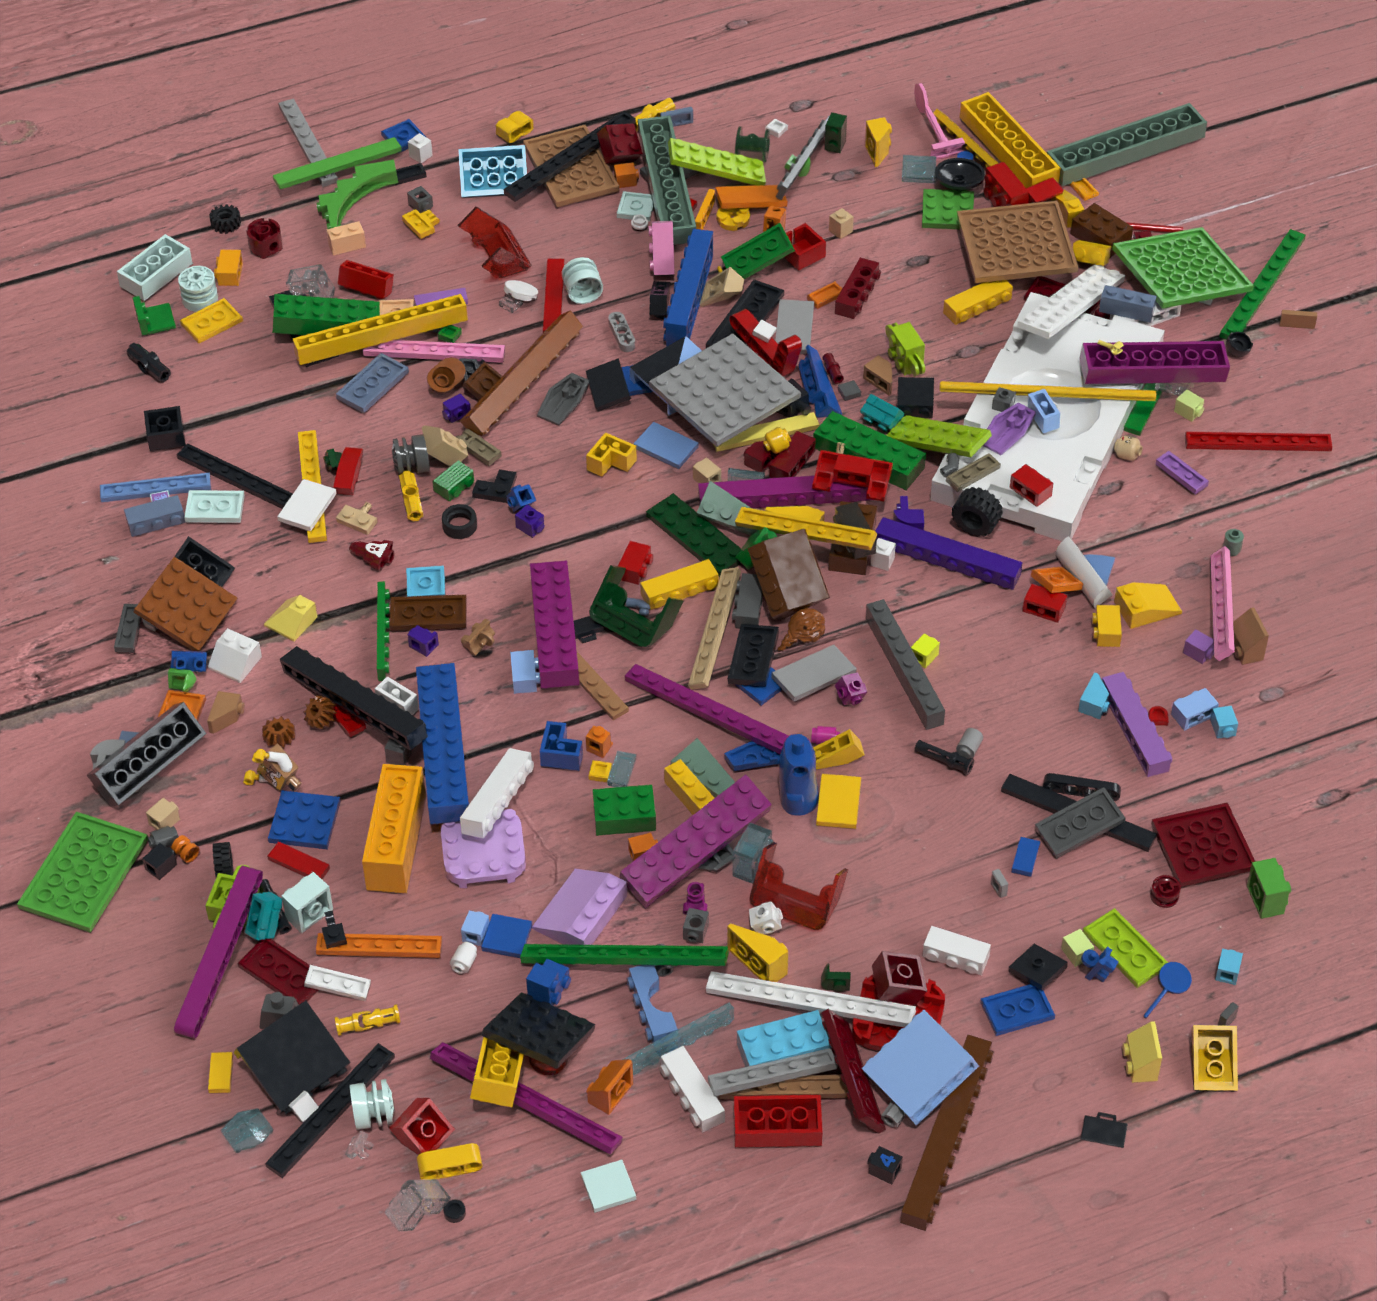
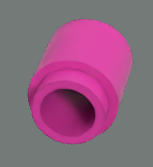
(823, 734)

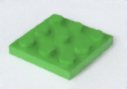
(941, 207)

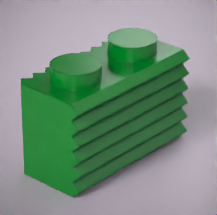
(453, 481)

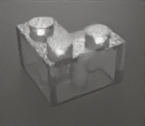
(310, 281)
(415, 1201)

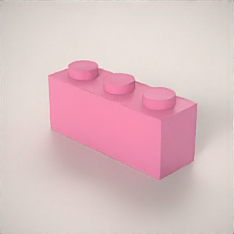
(661, 247)

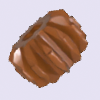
(319, 712)
(278, 731)

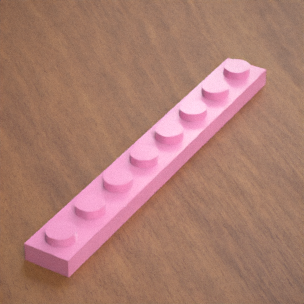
(437, 350)
(1222, 604)

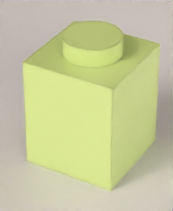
(1189, 405)
(1075, 945)

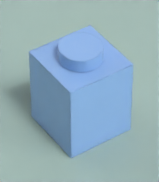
(475, 927)

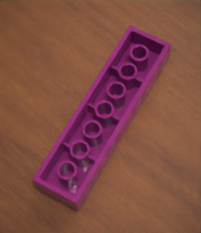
(1155, 362)
(554, 624)
(695, 841)

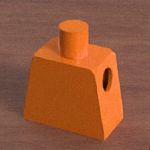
(774, 216)

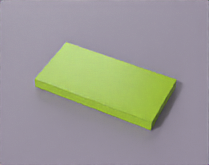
(1136, 956)

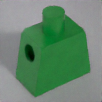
(759, 536)

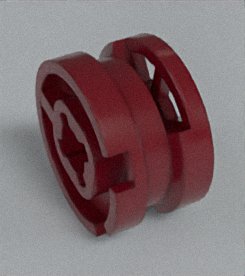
(1165, 889)

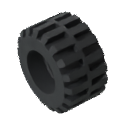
(977, 511)

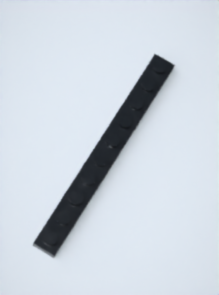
(562, 160)

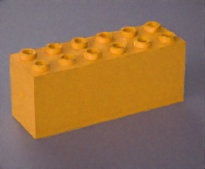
(394, 828)

